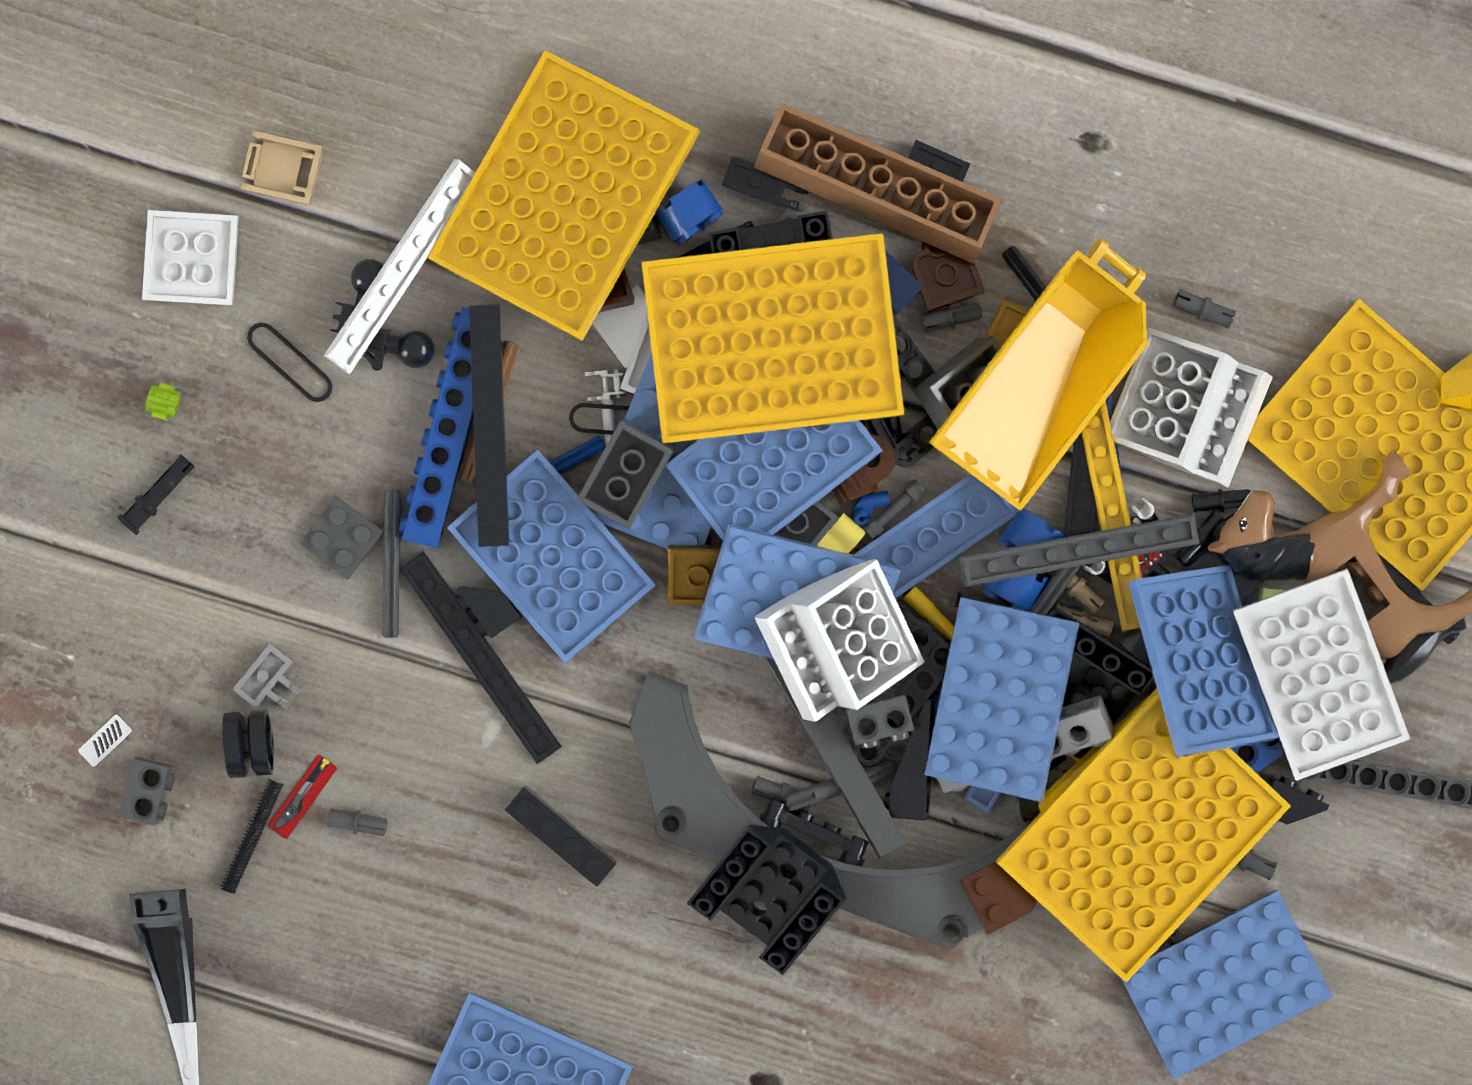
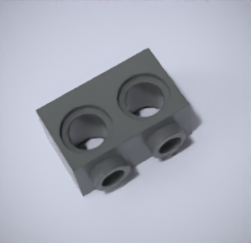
(878, 713)
(139, 788)

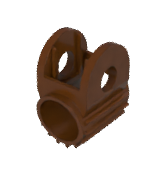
(866, 478)

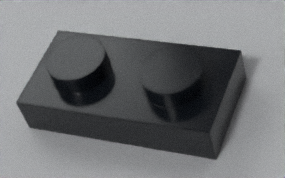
(939, 160)

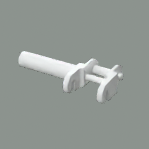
(607, 414)

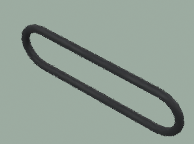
(295, 350)
(592, 405)

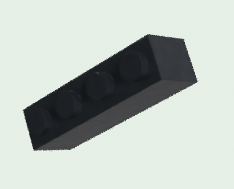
(561, 836)

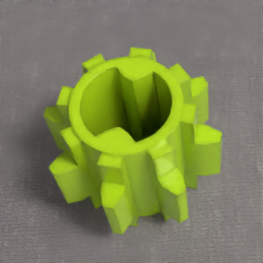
(163, 401)

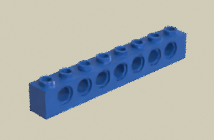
(432, 531)

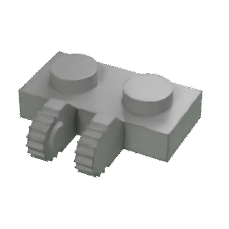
(264, 675)

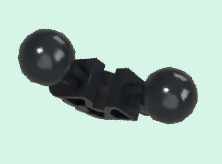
(413, 348)

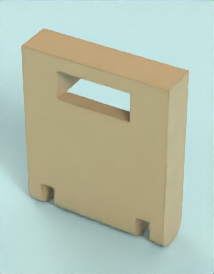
(277, 167)

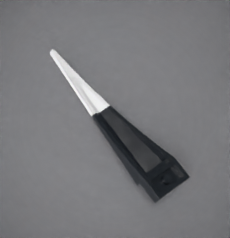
(167, 943)

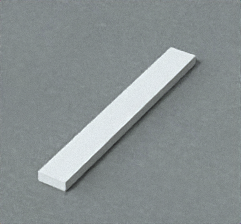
(399, 269)

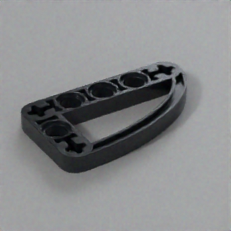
(878, 425)

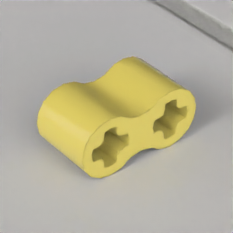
(843, 535)

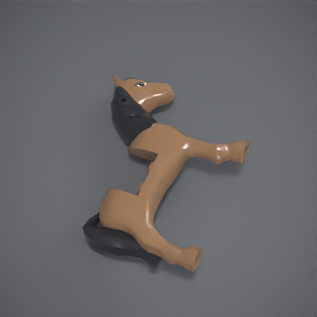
(1402, 627)

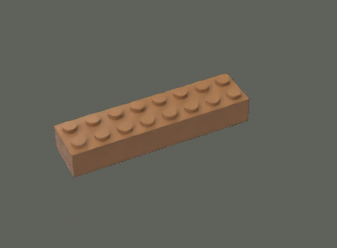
(877, 183)

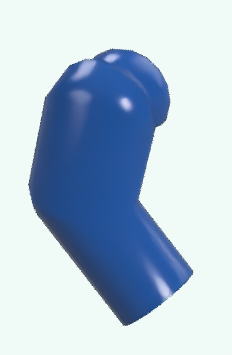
(865, 505)

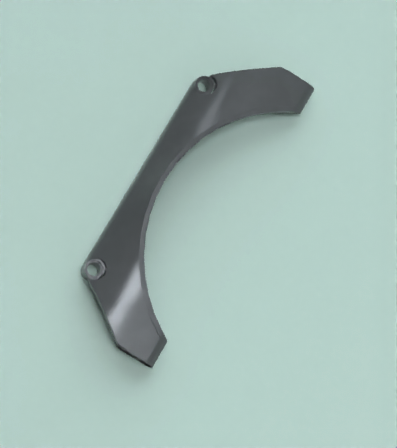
(713, 819)

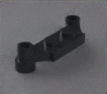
(852, 848)

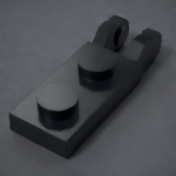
(755, 183)

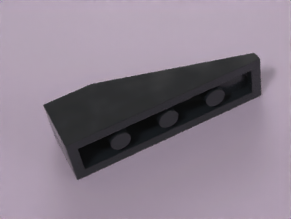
(911, 788)

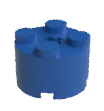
(689, 210)
(1028, 529)
(1019, 591)

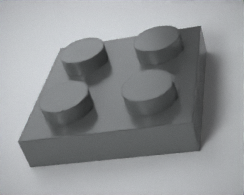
(341, 537)

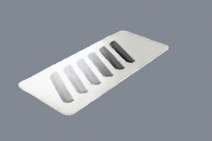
(105, 740)

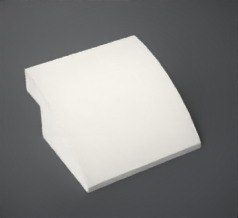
(1189, 407)
(840, 640)

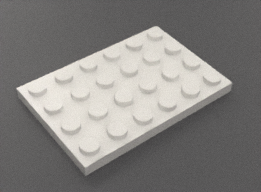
(1321, 674)

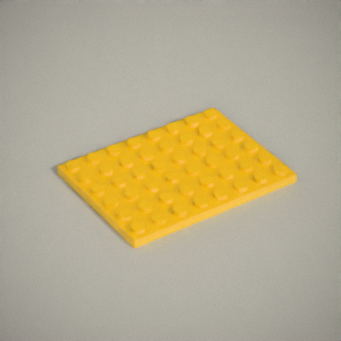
(563, 195)
(772, 338)
(1348, 410)
(1141, 839)

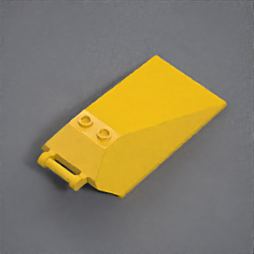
(1049, 377)

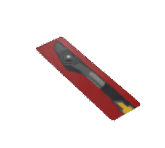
(302, 796)

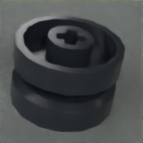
(248, 743)

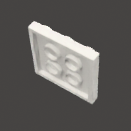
(190, 257)

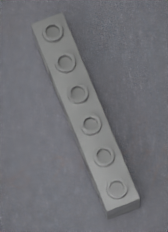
(1086, 713)

